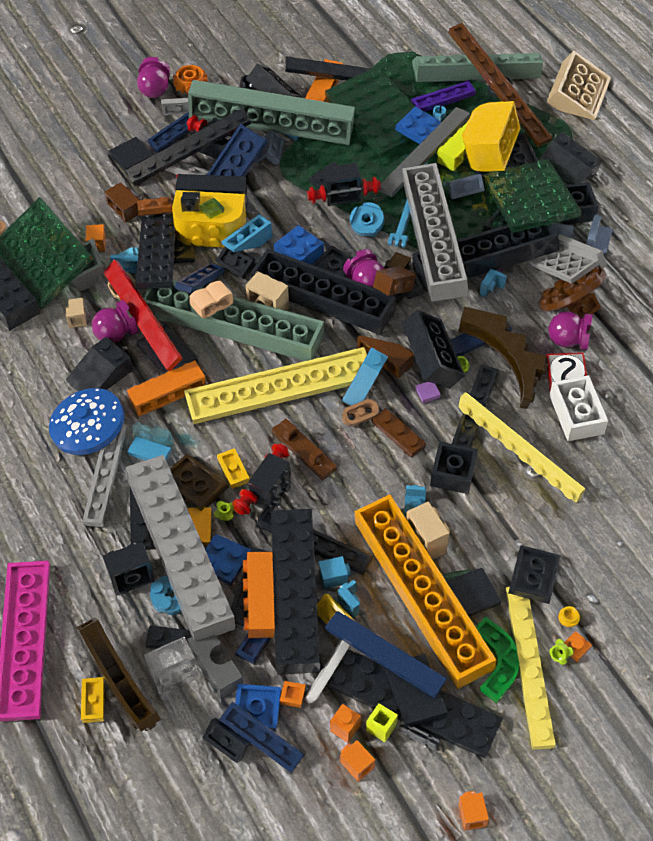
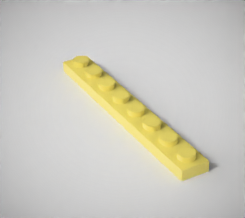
(521, 447)
(530, 673)

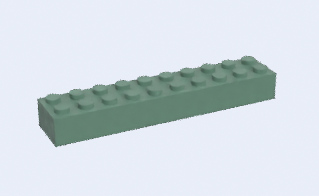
(273, 111)
(242, 322)

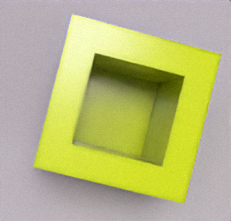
(381, 723)

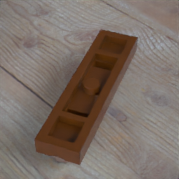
(304, 449)

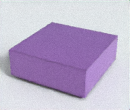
(427, 392)

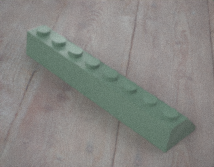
(461, 69)

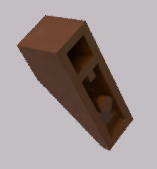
(399, 358)

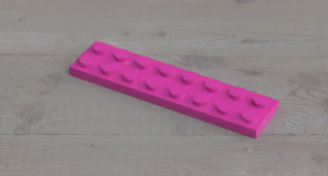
(23, 640)

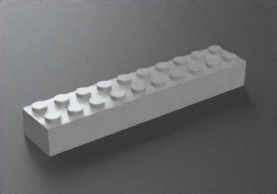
(434, 233)
(180, 549)

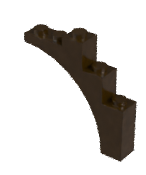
(511, 346)
(124, 689)

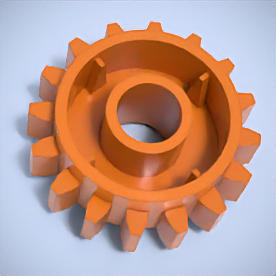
(186, 74)

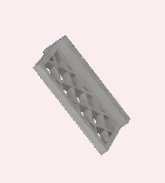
(576, 251)

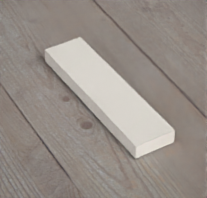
(326, 672)

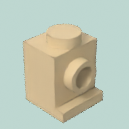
(76, 313)

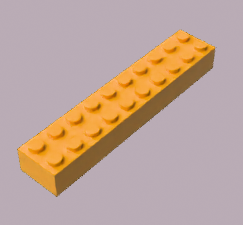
(425, 592)

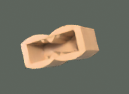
(211, 299)

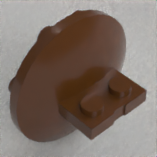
(574, 297)

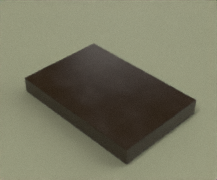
(197, 483)

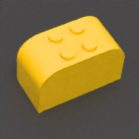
(491, 135)
(202, 231)

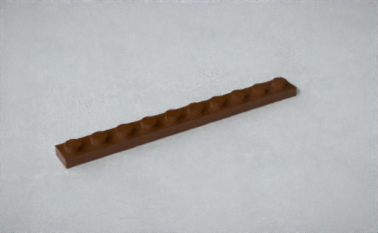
(499, 84)

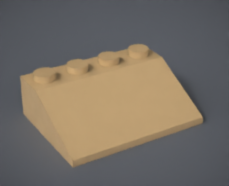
(579, 87)

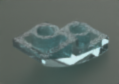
(157, 435)

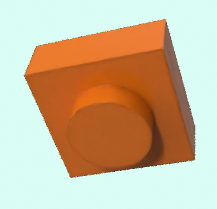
(579, 645)
(292, 694)

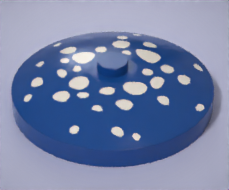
(86, 421)

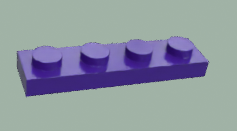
(444, 96)

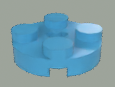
(363, 212)
(158, 597)

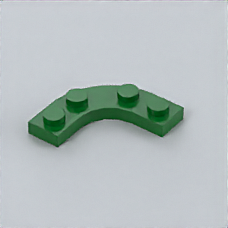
(507, 660)

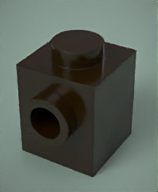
(399, 260)

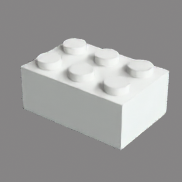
(578, 408)

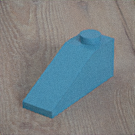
(250, 235)
(365, 377)

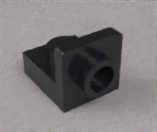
(190, 202)

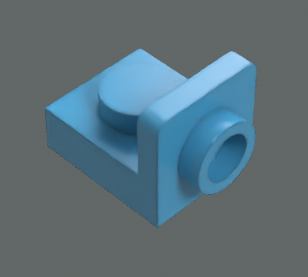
(491, 280)
(414, 497)
(348, 599)

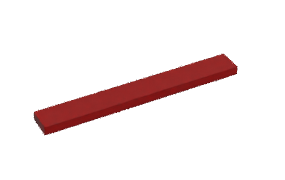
(143, 315)

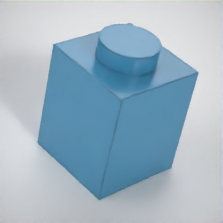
(333, 572)

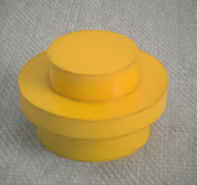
(569, 616)

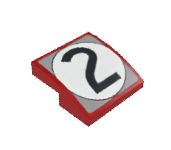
(565, 366)

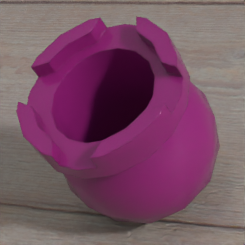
(153, 77)
(363, 267)
(114, 323)
(569, 330)

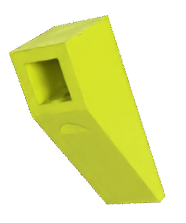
(453, 151)

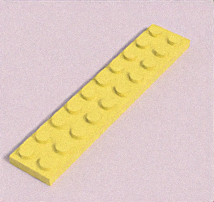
(274, 386)

